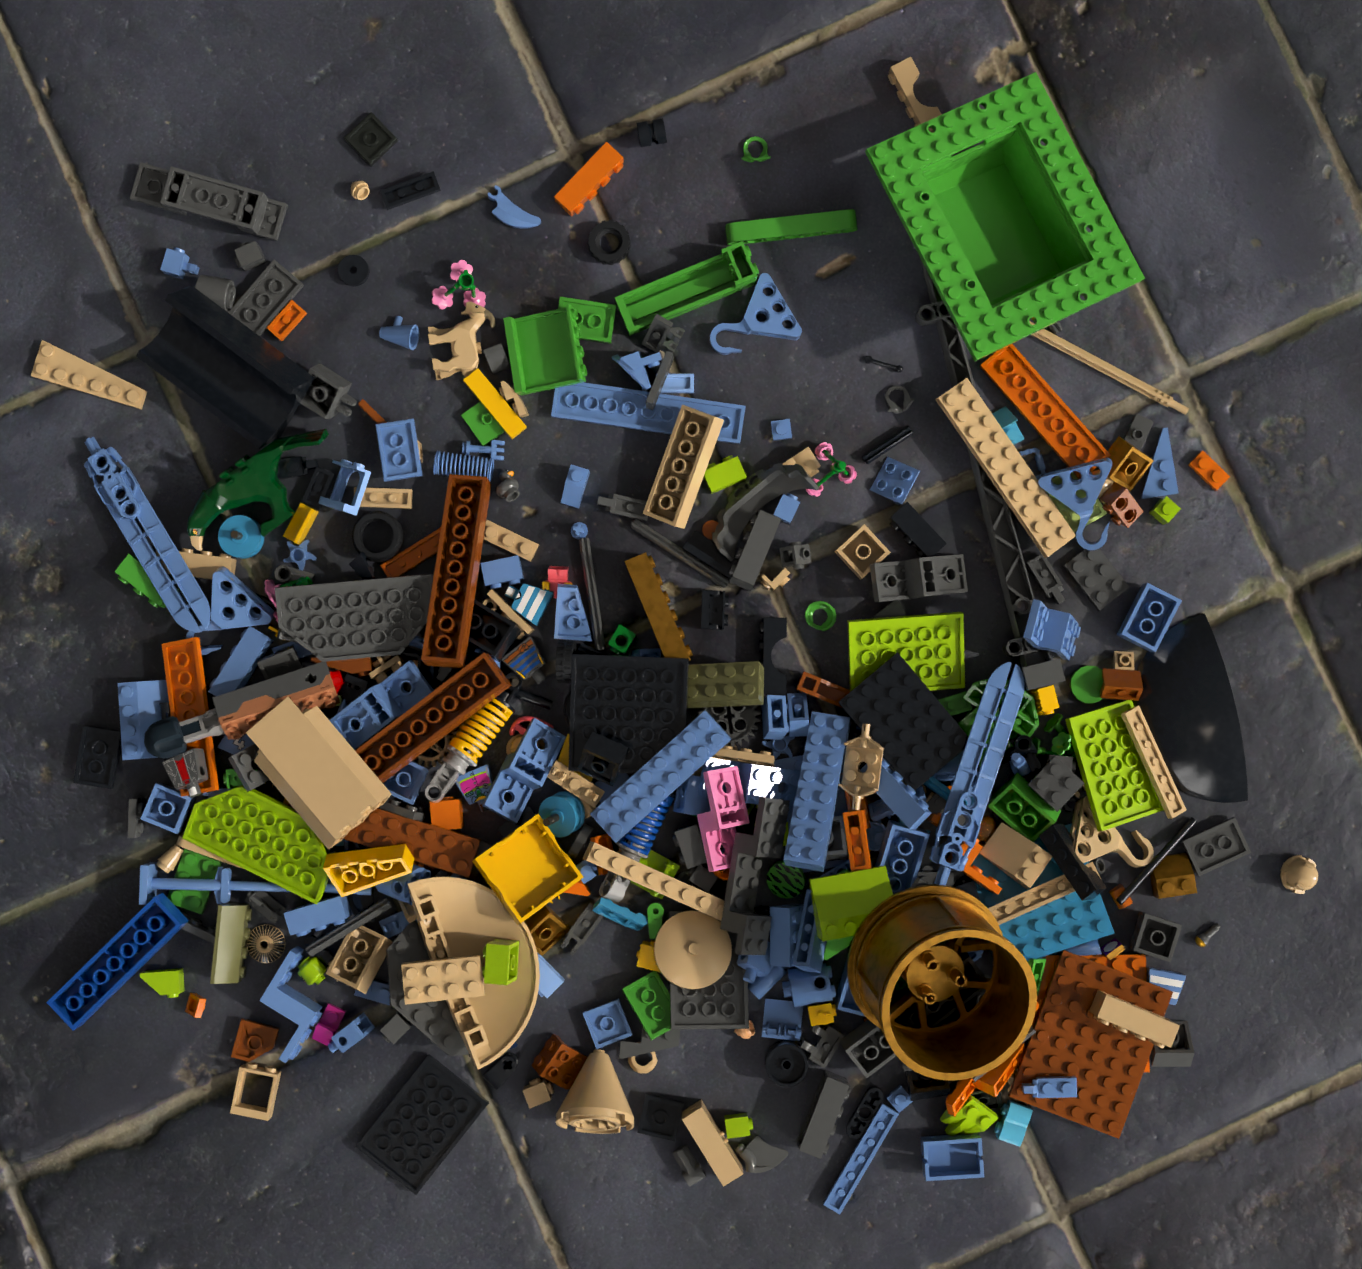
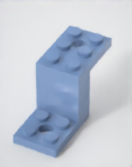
(292, 1004)

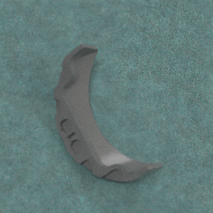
(751, 497)

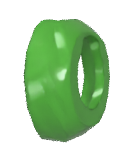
(831, 619)

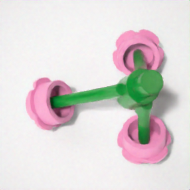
(846, 472)

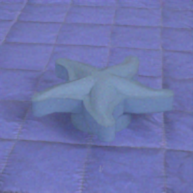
(299, 554)
(779, 746)

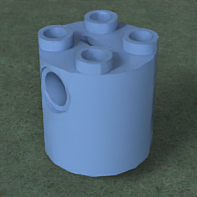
(398, 887)
(803, 990)

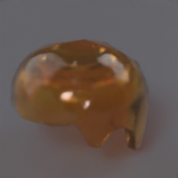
(987, 828)

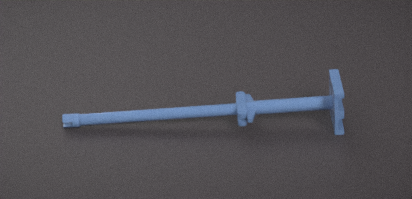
(220, 885)

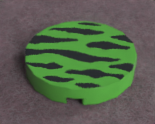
(785, 880)

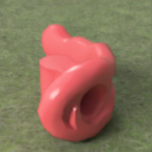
(521, 729)

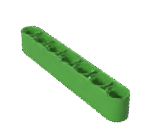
(791, 227)

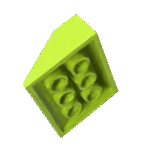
(846, 900)

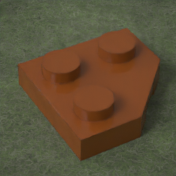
(253, 1040)

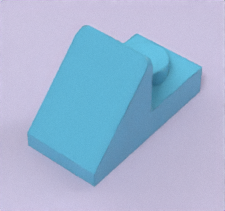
(1008, 424)

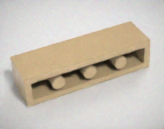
(204, 564)

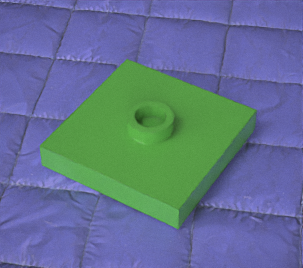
(482, 424)

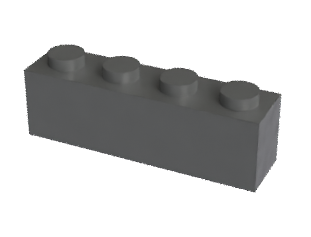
(755, 550)

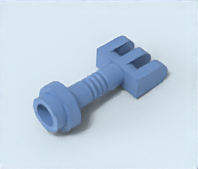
(493, 450)

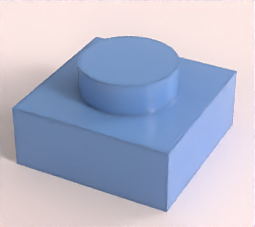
(781, 430)
(899, 1098)

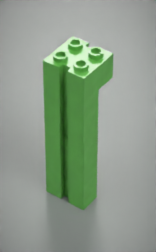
(688, 288)

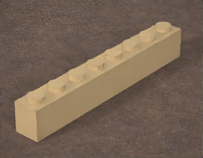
(654, 880)

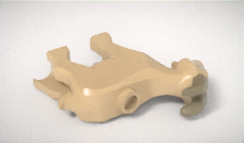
(463, 342)

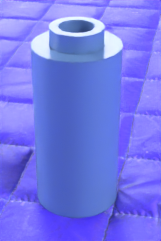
(765, 983)

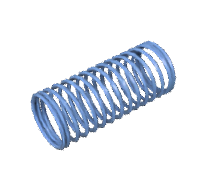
(437, 462)

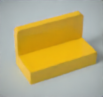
(300, 523)

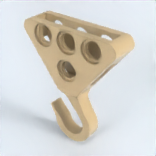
(1110, 841)

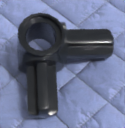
(1028, 753)

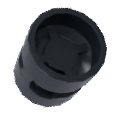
(651, 132)

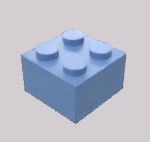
(167, 808)

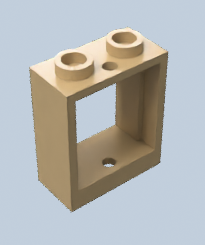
(251, 1110)

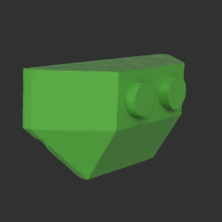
(1027, 716)

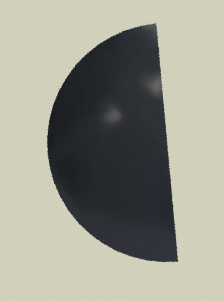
(1194, 713)

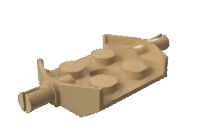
(853, 780)

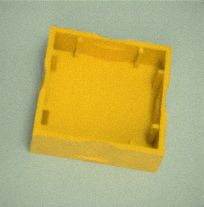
(527, 869)

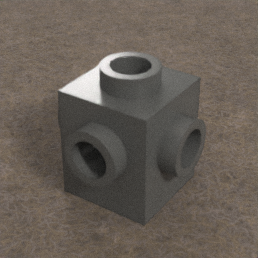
(795, 555)

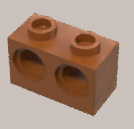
(1120, 505)

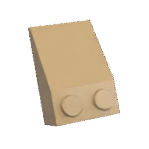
(1015, 855)

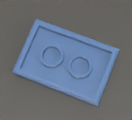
(399, 450)

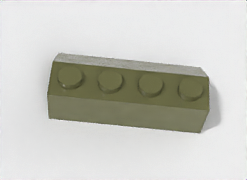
(230, 943)

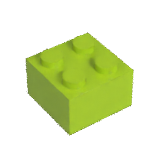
(500, 961)

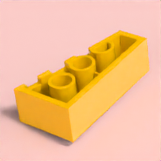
(367, 867)

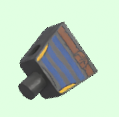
(526, 661)

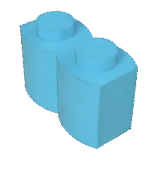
(1013, 1122)

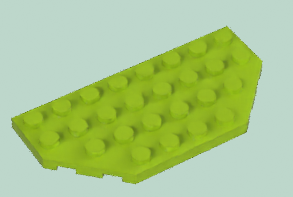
(261, 838)

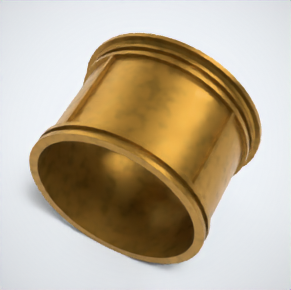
(902, 941)

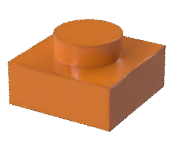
(195, 1005)

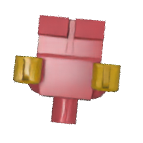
(556, 576)

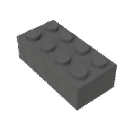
(822, 1114)

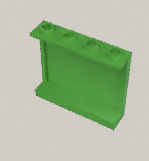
(545, 350)

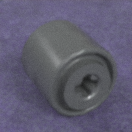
(218, 290)

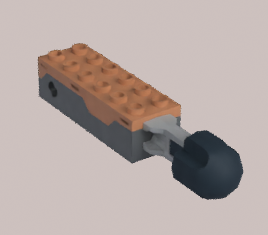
(244, 707)

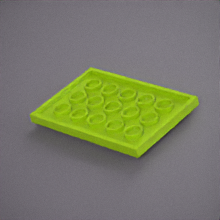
(926, 642)
(1111, 767)

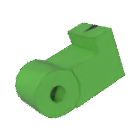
(655, 912)

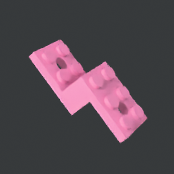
(726, 813)

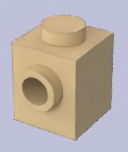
(538, 1092)

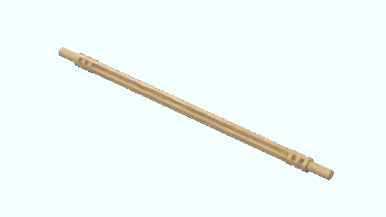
(1109, 370)

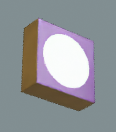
(1112, 949)

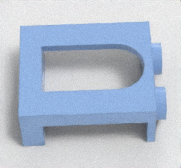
(340, 486)

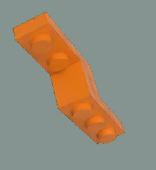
(855, 828)
(972, 872)
(990, 1083)

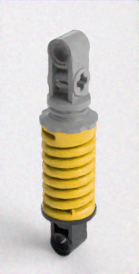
(471, 738)

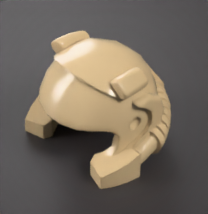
(1299, 874)

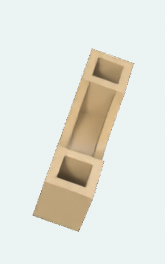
(903, 76)

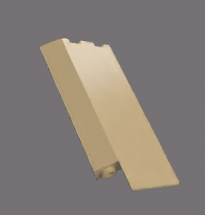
(316, 770)

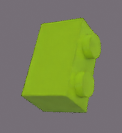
(724, 474)

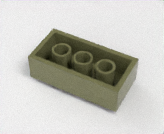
(725, 684)

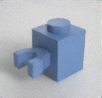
(176, 263)

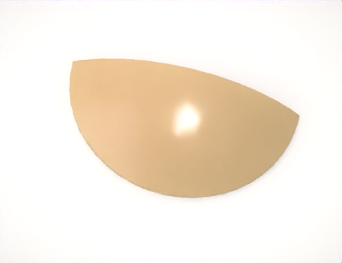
(459, 920)

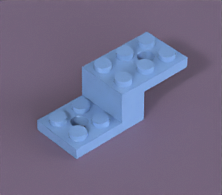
(1051, 630)
(381, 704)
(524, 771)
(756, 780)

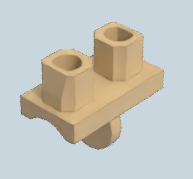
(380, 673)

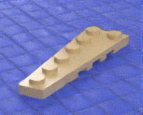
(72, 372)

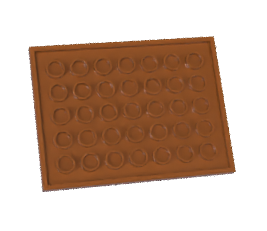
(1077, 1045)

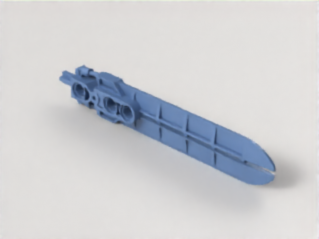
(119, 508)
(968, 766)

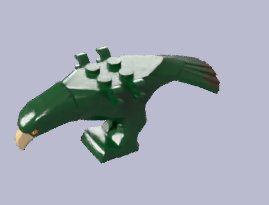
(250, 482)

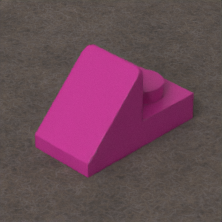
(328, 1024)

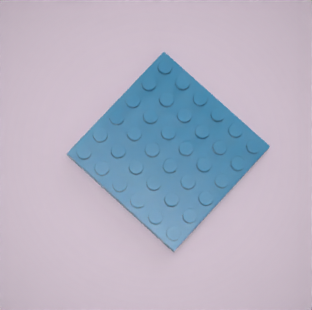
(1052, 926)

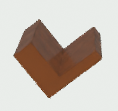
(1121, 684)

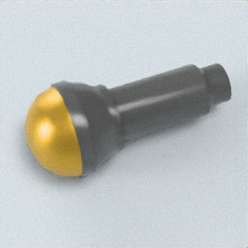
(1203, 939)

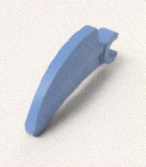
(510, 213)

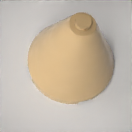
(596, 1099)

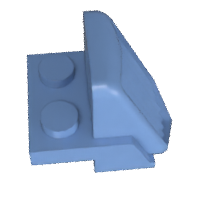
(636, 365)

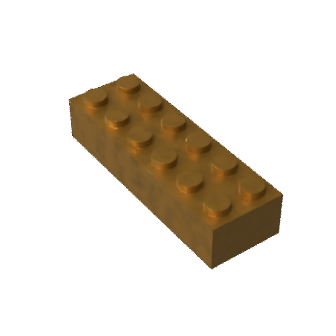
(656, 607)

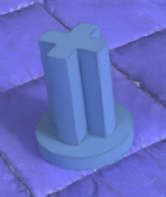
(579, 530)

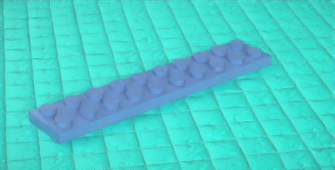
(628, 409)

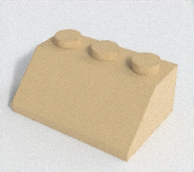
(359, 958)

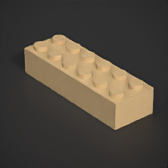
(683, 466)

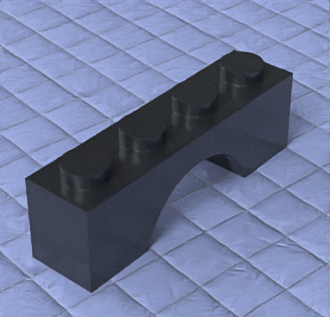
(773, 631)
(1060, 845)

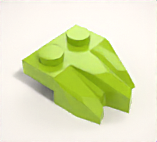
(970, 1119)

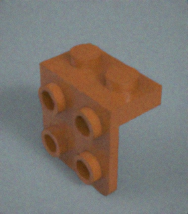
(559, 1062)

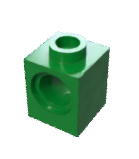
(621, 630)

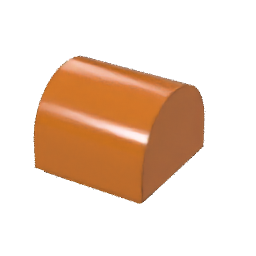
(1116, 892)

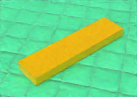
(494, 403)

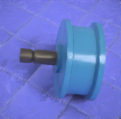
(240, 537)
(562, 813)

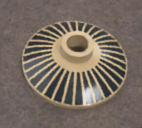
(274, 939)

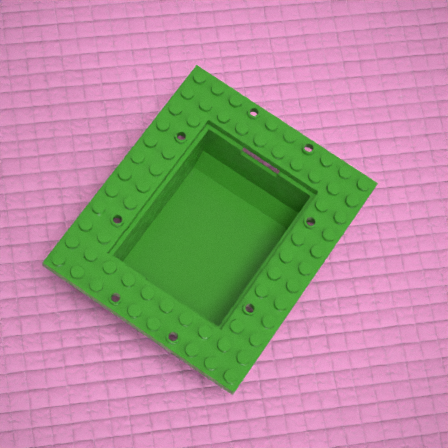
(1004, 217)

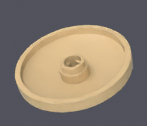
(692, 950)

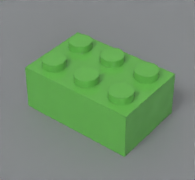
(1022, 808)

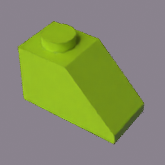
(165, 981)

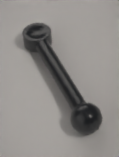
(868, 359)

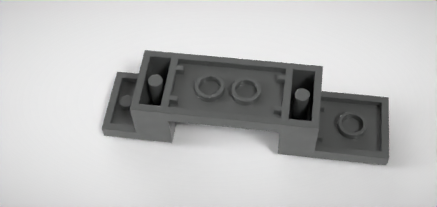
(209, 197)
(744, 876)

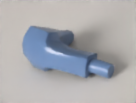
(1019, 765)

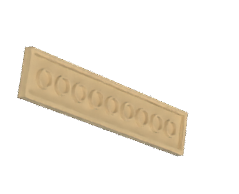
(1005, 467)

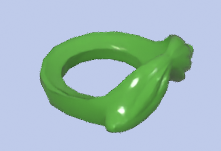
(763, 156)

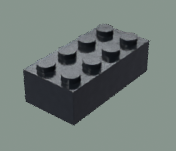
(491, 631)

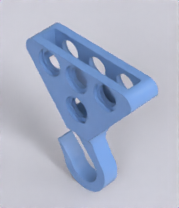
(760, 305)
(1067, 495)
(228, 597)

